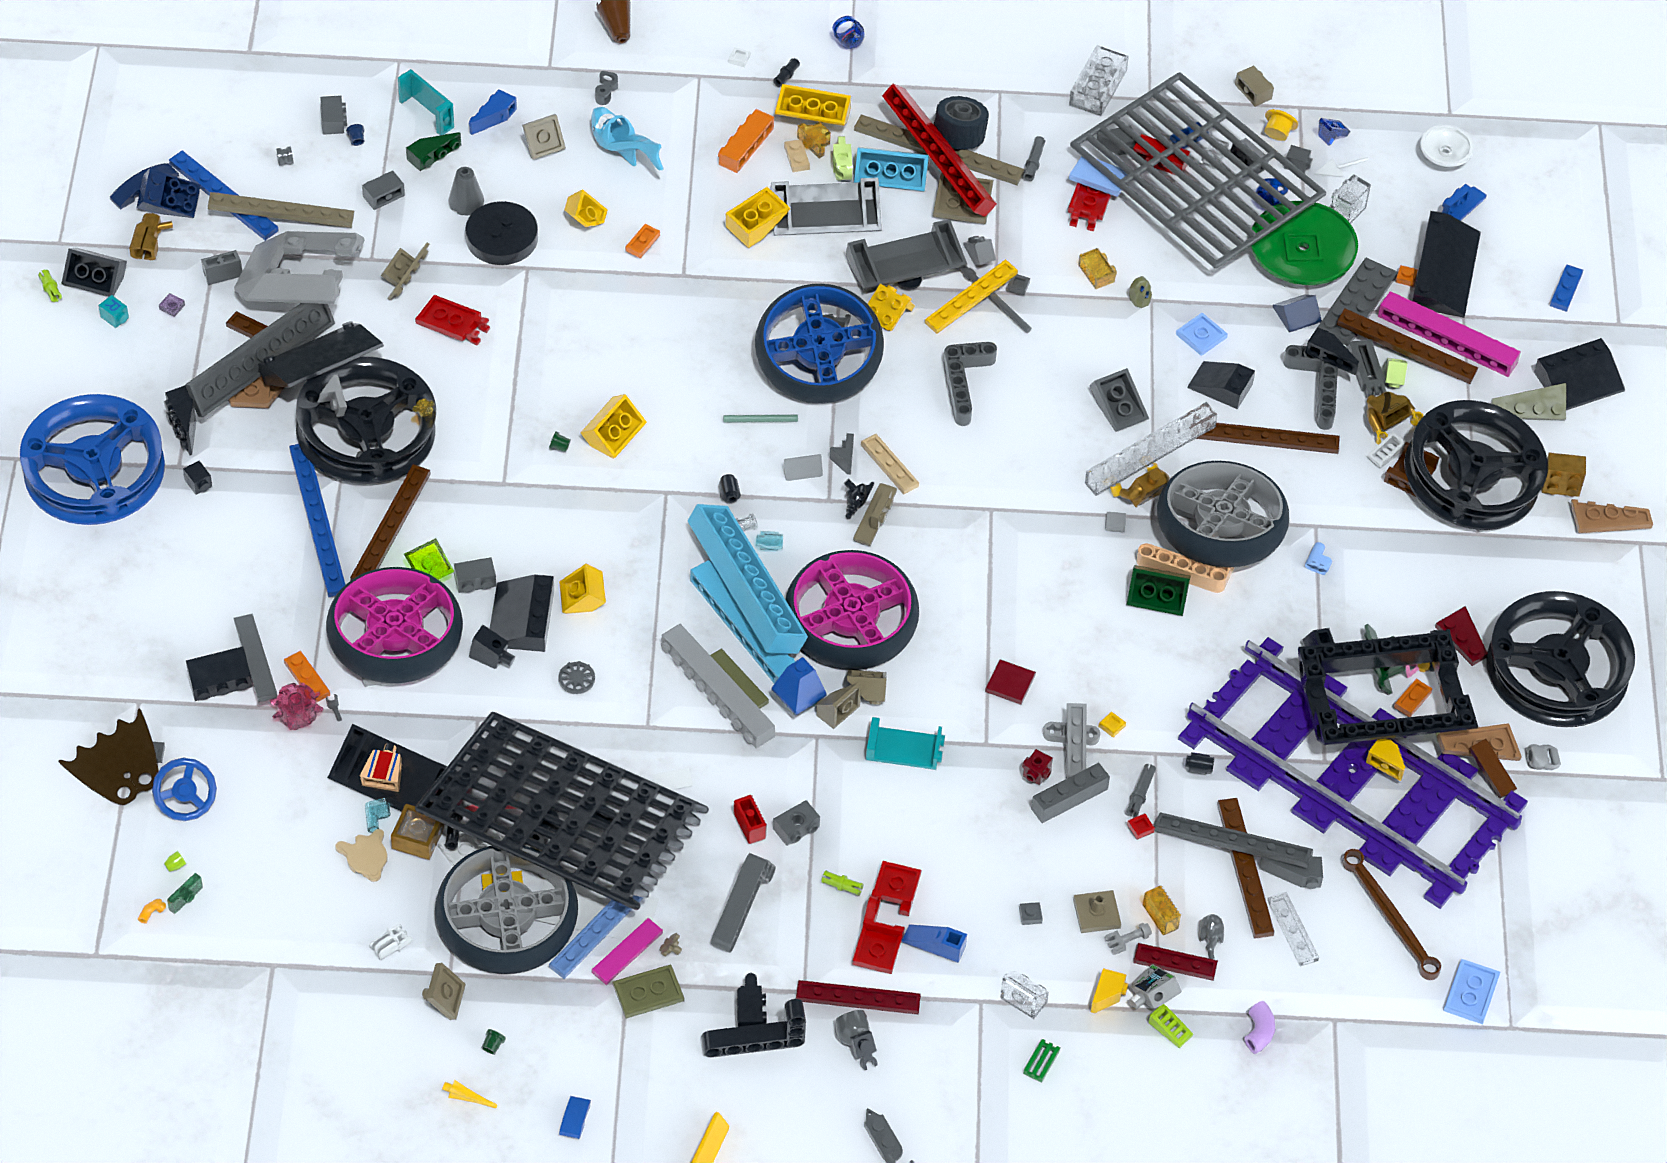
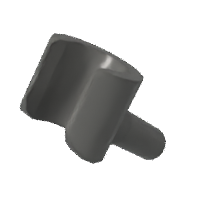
(333, 704)

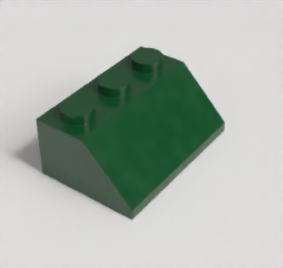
(1158, 590)

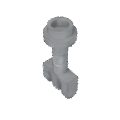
(1118, 942)

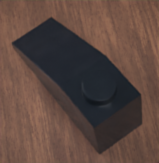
(1330, 349)

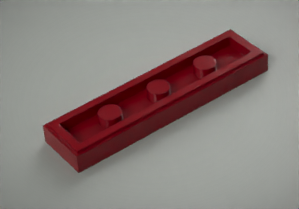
(1176, 961)

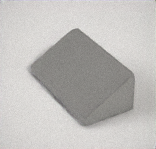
(803, 467)

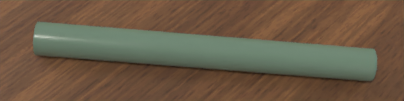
(760, 418)

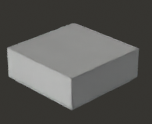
(1115, 521)

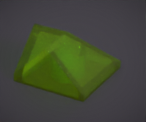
(430, 559)

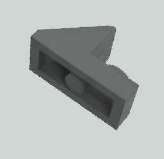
(843, 455)

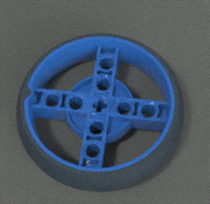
(810, 298)

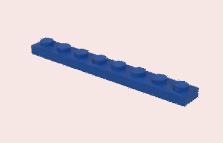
(209, 183)

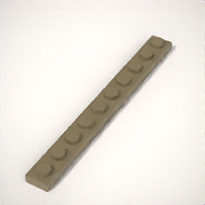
(904, 138)

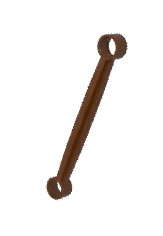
(1391, 914)

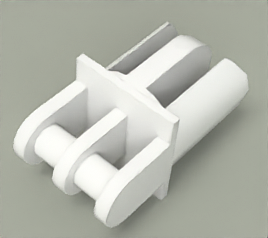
(389, 942)

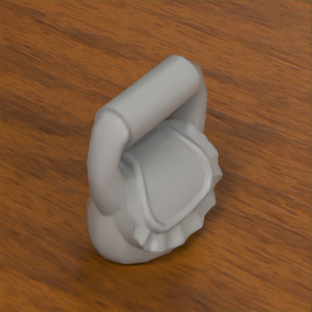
(1538, 757)

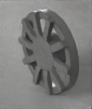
(576, 677)

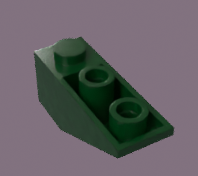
(431, 149)

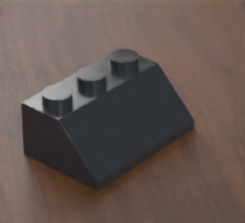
(93, 271)
(218, 673)

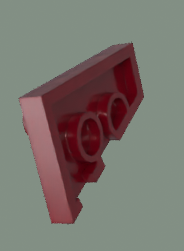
(1464, 635)

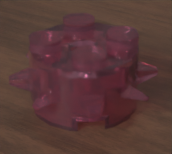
(296, 705)

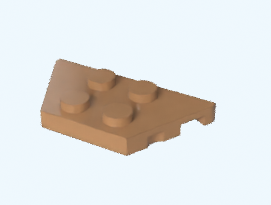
(256, 395)

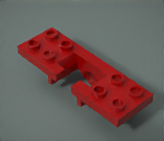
(878, 941)

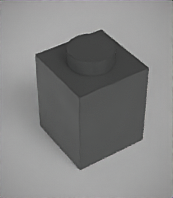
(1299, 157)

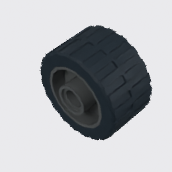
(962, 121)

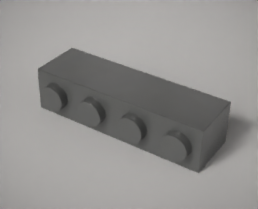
(1070, 792)

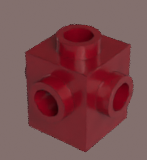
(1037, 767)

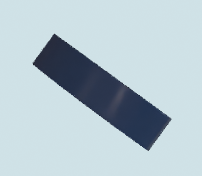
(125, 192)

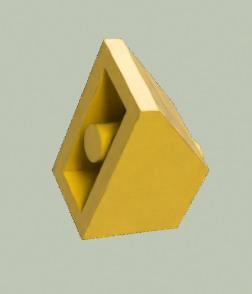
(1387, 758)
(1109, 990)

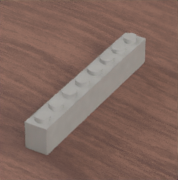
(718, 686)

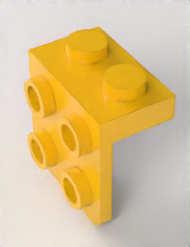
(889, 306)

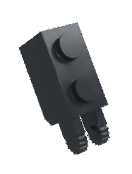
(750, 1002)

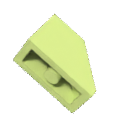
(1395, 372)

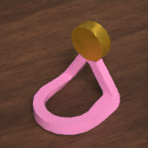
(1423, 667)

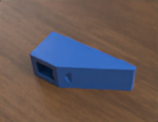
(495, 111)
(937, 940)

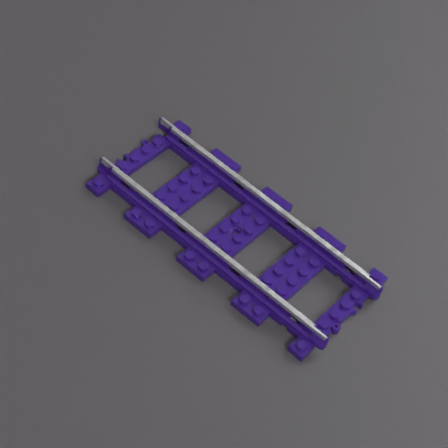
(1331, 795)

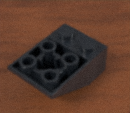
(182, 415)

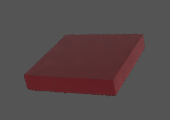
(1010, 681)

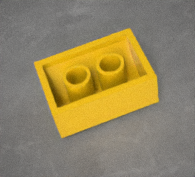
(614, 426)

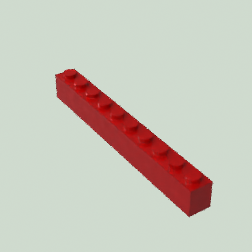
(939, 150)

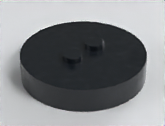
(501, 233)

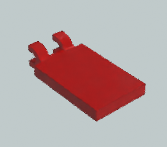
(1088, 204)
(452, 319)

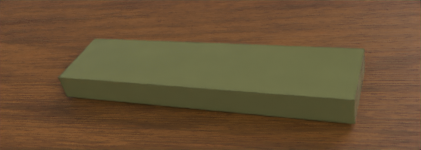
(740, 678)

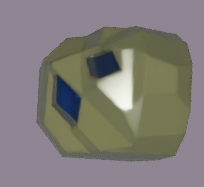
(1140, 292)

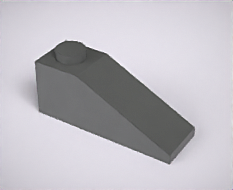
(1301, 876)

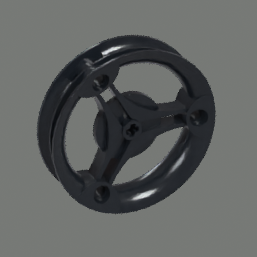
(366, 421)
(1476, 464)
(1560, 659)

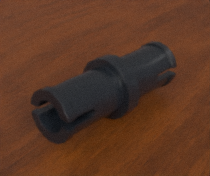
(786, 72)

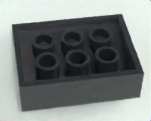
(1585, 369)
(523, 611)

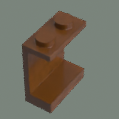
(1396, 475)

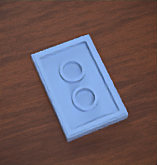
(1088, 175)
(1472, 991)

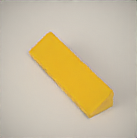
(711, 1140)

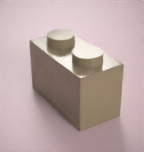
(1254, 86)

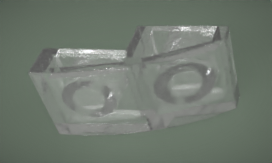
(1214, 153)

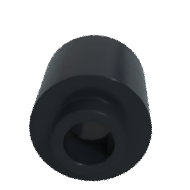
(729, 488)
(1200, 763)

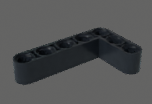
(759, 1037)

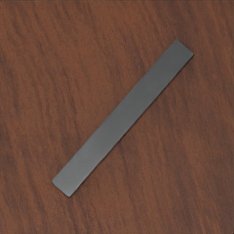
(1233, 839)

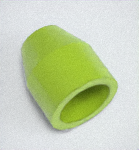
(174, 862)

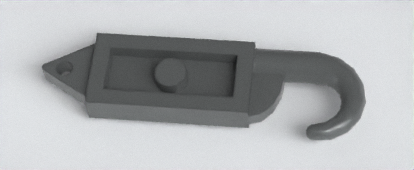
(883, 1137)

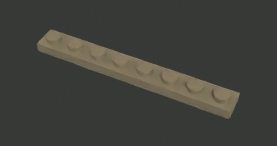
(281, 209)

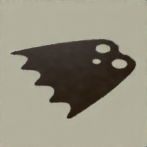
(106, 762)

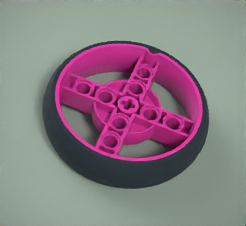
(854, 604)
(394, 625)

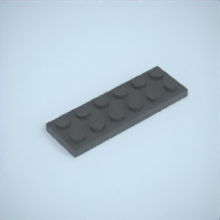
(1360, 296)

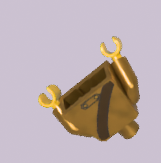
(1389, 410)
(1144, 487)

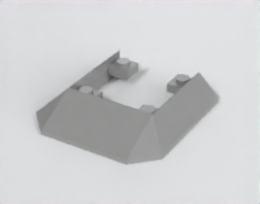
(266, 283)

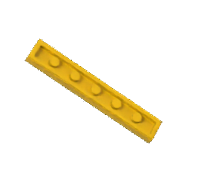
(971, 296)

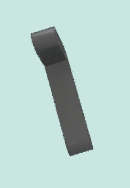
(1297, 359)
(955, 360)
(740, 900)

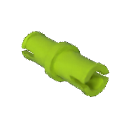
(50, 285)
(842, 883)

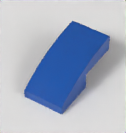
(574, 1117)

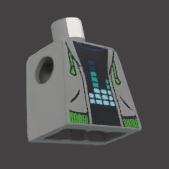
(1154, 988)

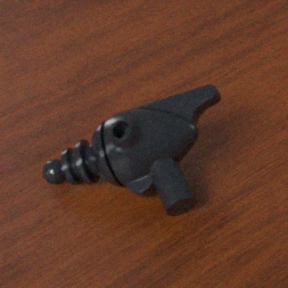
(857, 496)

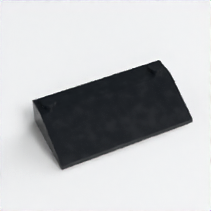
(1446, 265)
(318, 355)
(417, 771)

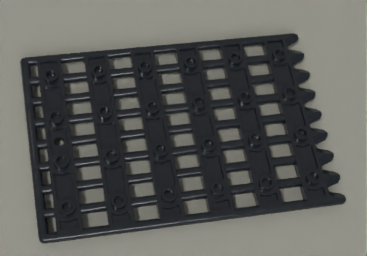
(547, 799)

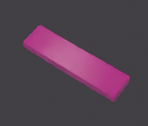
(627, 951)

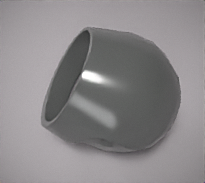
(851, 1025)

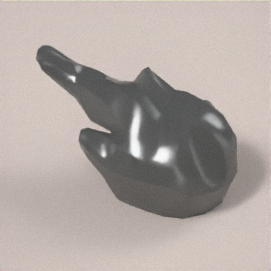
(1212, 929)

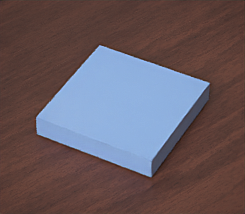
(1201, 334)

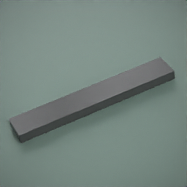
(256, 657)

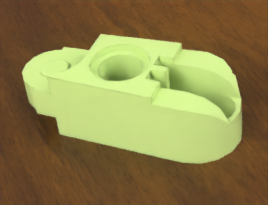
(842, 159)

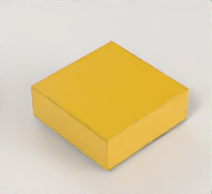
(1112, 724)

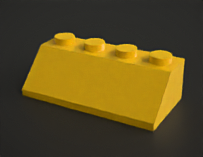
(813, 105)

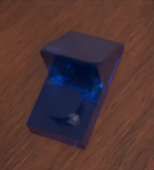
(1330, 129)

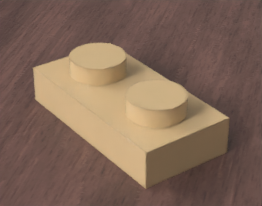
(797, 155)

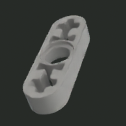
(1058, 726)

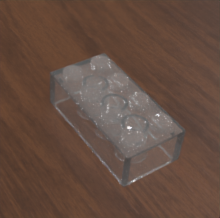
(1098, 80)

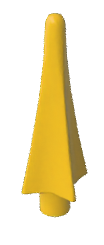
(460, 1092)

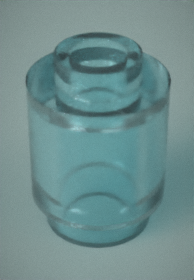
(769, 540)

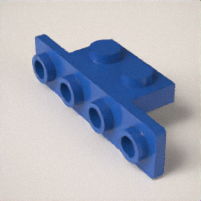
(1463, 201)

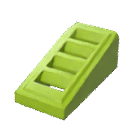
(1168, 1015)

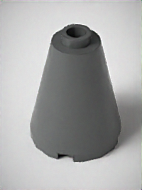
(465, 192)

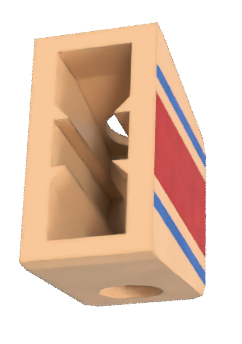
(383, 769)

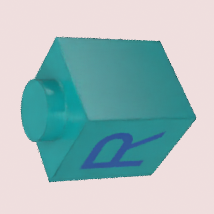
(113, 311)

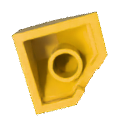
(585, 209)

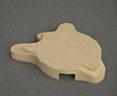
(366, 855)

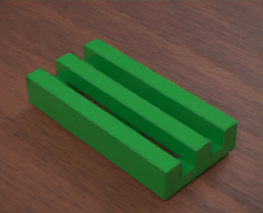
(1048, 1047)

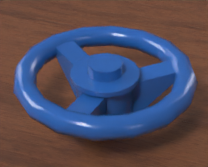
(184, 789)

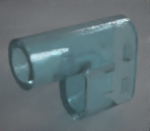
(376, 812)

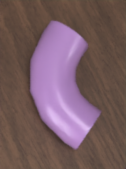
(1264, 1027)

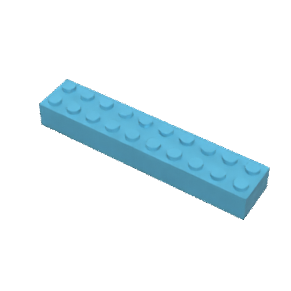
(747, 579)

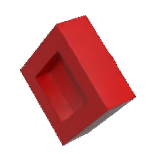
(1141, 826)

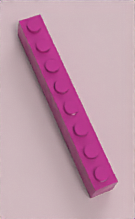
(1449, 334)

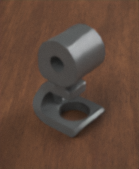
(603, 91)

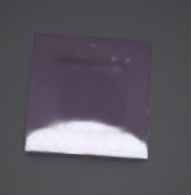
(171, 304)

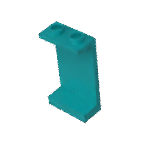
(414, 86)
(904, 746)

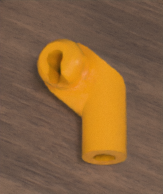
(147, 910)

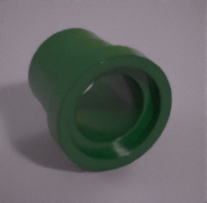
(559, 442)
(493, 1041)

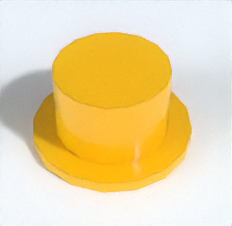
(1279, 124)

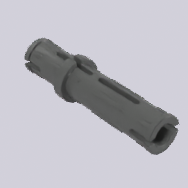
(1032, 164)
(1138, 797)

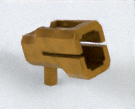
(146, 236)

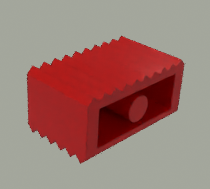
(750, 819)

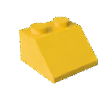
(582, 590)

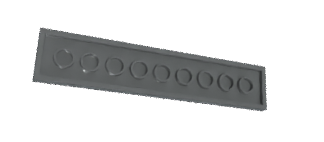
(241, 365)

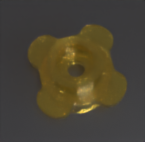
(424, 407)

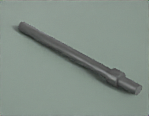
(971, 275)

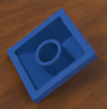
(799, 686)

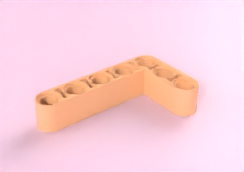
(1202, 575)

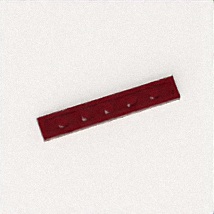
(858, 997)

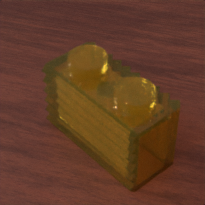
(1097, 268)
(1161, 910)

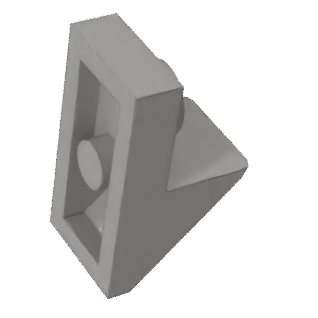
(334, 394)

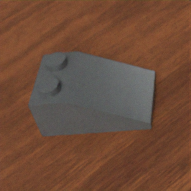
(1119, 400)

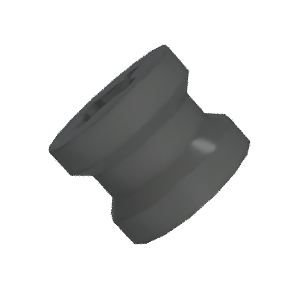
(284, 156)

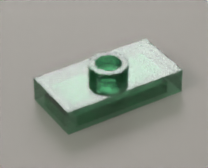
(185, 893)

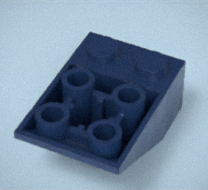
(168, 195)

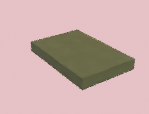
(648, 991)

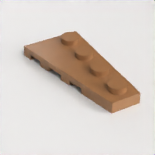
(1600, 518)
(1499, 737)

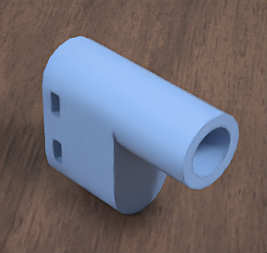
(1317, 560)

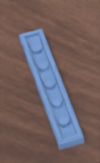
(589, 937)

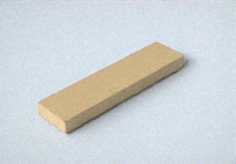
(889, 464)

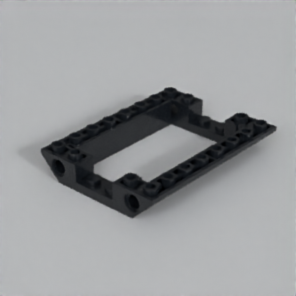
(1380, 653)

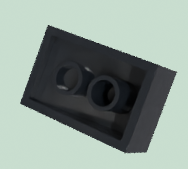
(1223, 382)

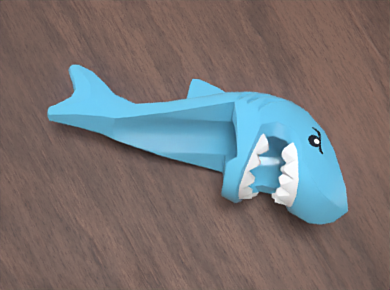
(622, 137)

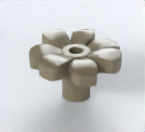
(671, 945)

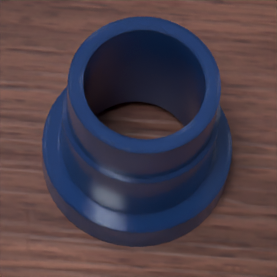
(356, 134)

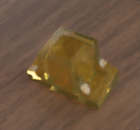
(814, 137)

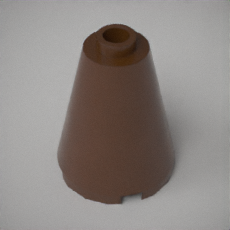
(616, 18)

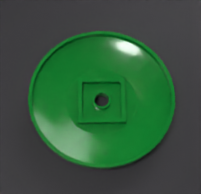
(1324, 233)

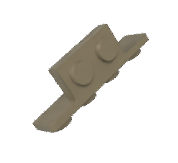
(400, 267)
(875, 514)

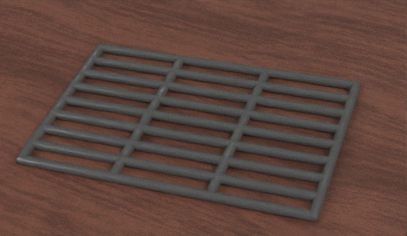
(1205, 196)

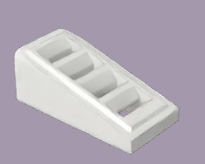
(1392, 438)

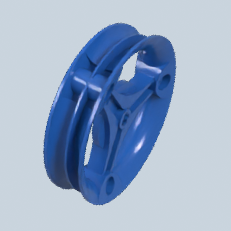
(92, 458)

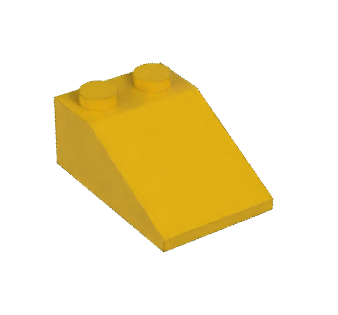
(756, 216)

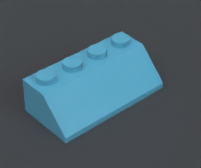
(892, 168)

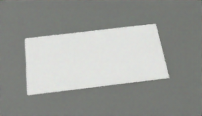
(592, 903)

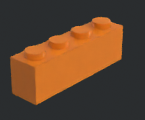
(746, 140)

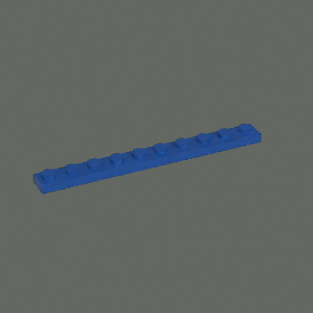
(318, 521)

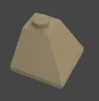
(872, 682)
(839, 705)

